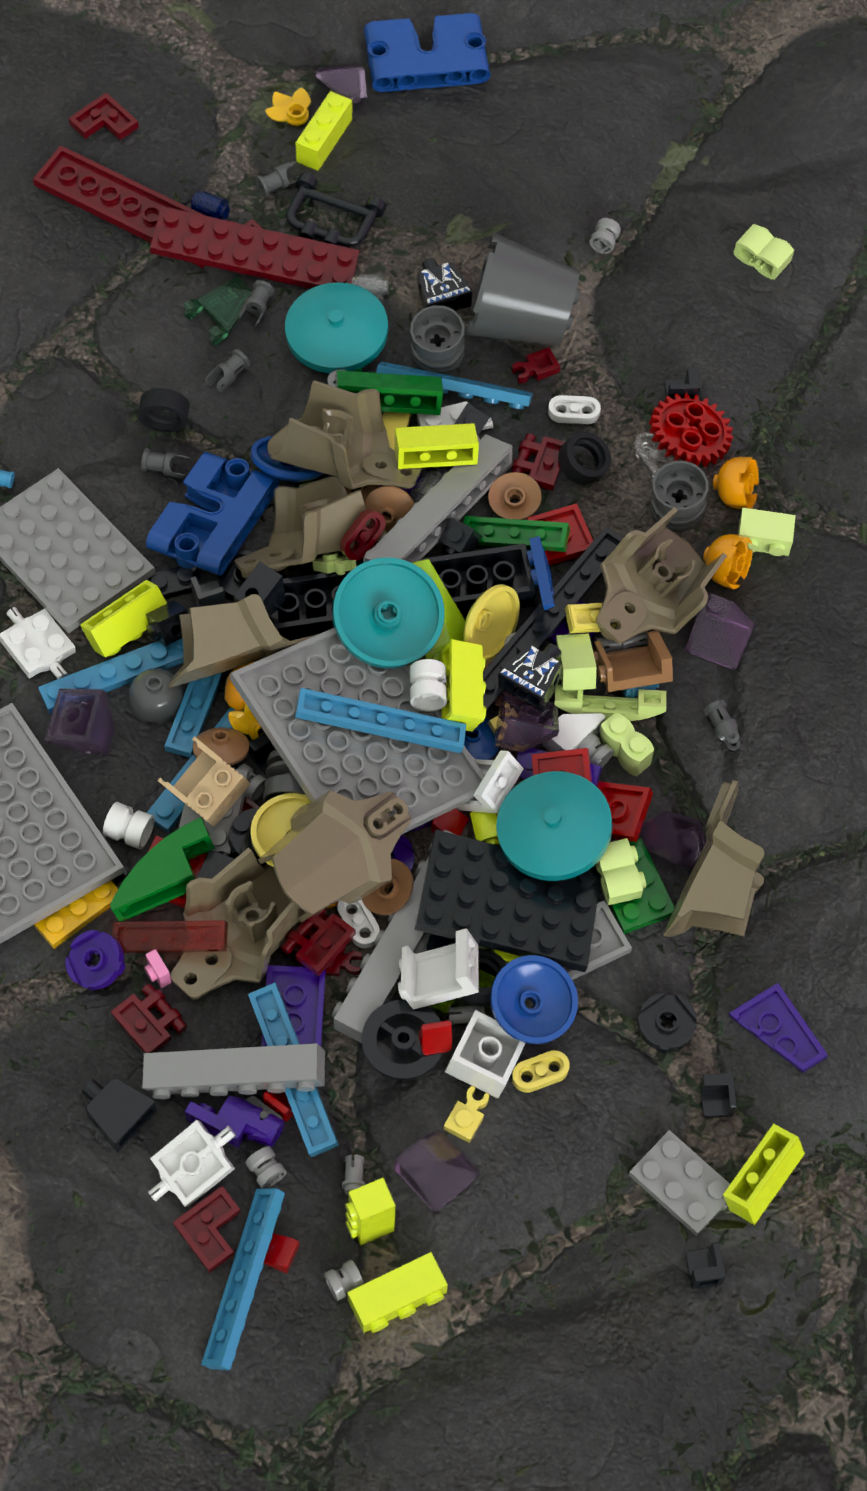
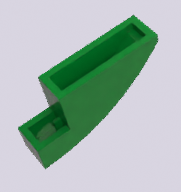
(162, 871)

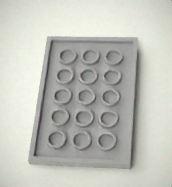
(67, 551)

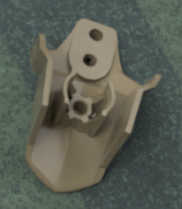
(342, 438)
(306, 524)
(653, 583)
(226, 638)
(337, 849)
(723, 878)
(257, 921)

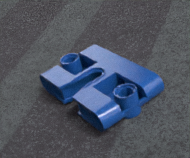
(400, 63)
(214, 537)

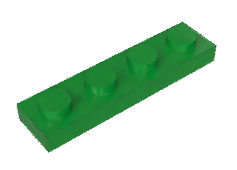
(509, 532)

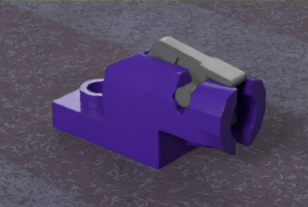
(244, 1117)

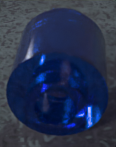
(210, 205)

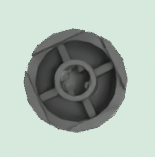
(152, 698)

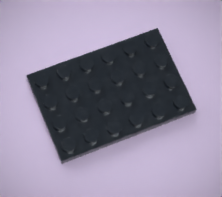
(504, 909)

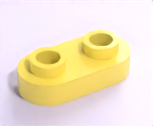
(539, 1071)

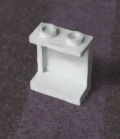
(496, 785)
(440, 972)

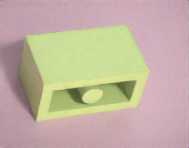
(767, 530)
(577, 662)

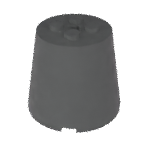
(523, 295)

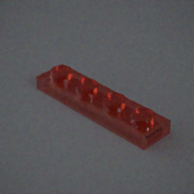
(172, 936)

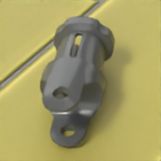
(275, 179)
(257, 301)
(226, 372)
(161, 462)
(724, 725)

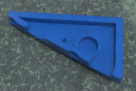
(542, 573)

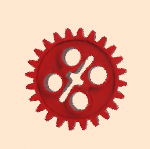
(691, 430)

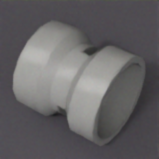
(605, 235)
(598, 753)
(257, 782)
(265, 1167)
(343, 1279)

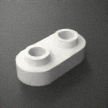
(574, 409)
(361, 921)

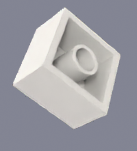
(485, 1055)

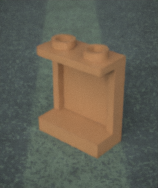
(634, 666)

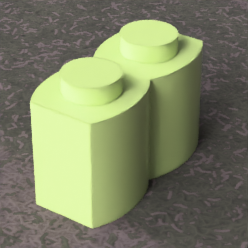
(763, 251)
(630, 747)
(619, 873)

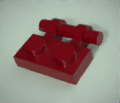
(546, 465)
(323, 945)
(142, 1026)

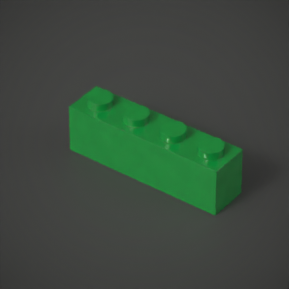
(397, 391)

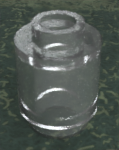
(373, 283)
(425, 483)

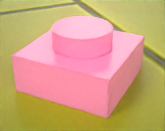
(156, 969)

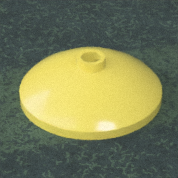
(492, 619)
(274, 821)

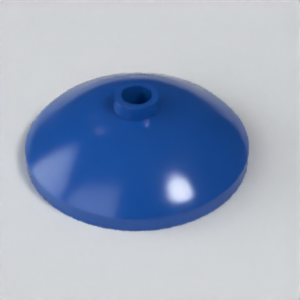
(278, 469)
(549, 990)

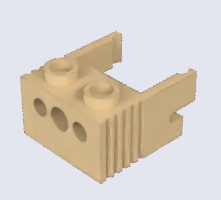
(209, 785)

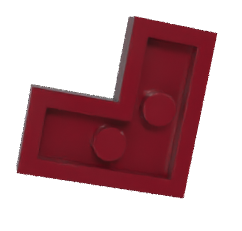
(101, 113)
(201, 1225)

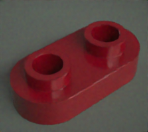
(363, 535)

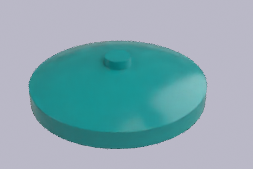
(336, 327)
(388, 613)
(554, 825)

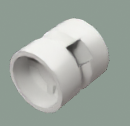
(428, 686)
(131, 826)

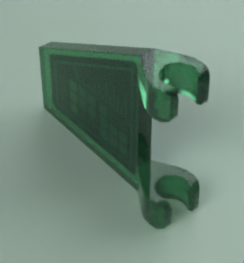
(222, 305)

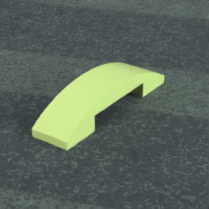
(647, 705)

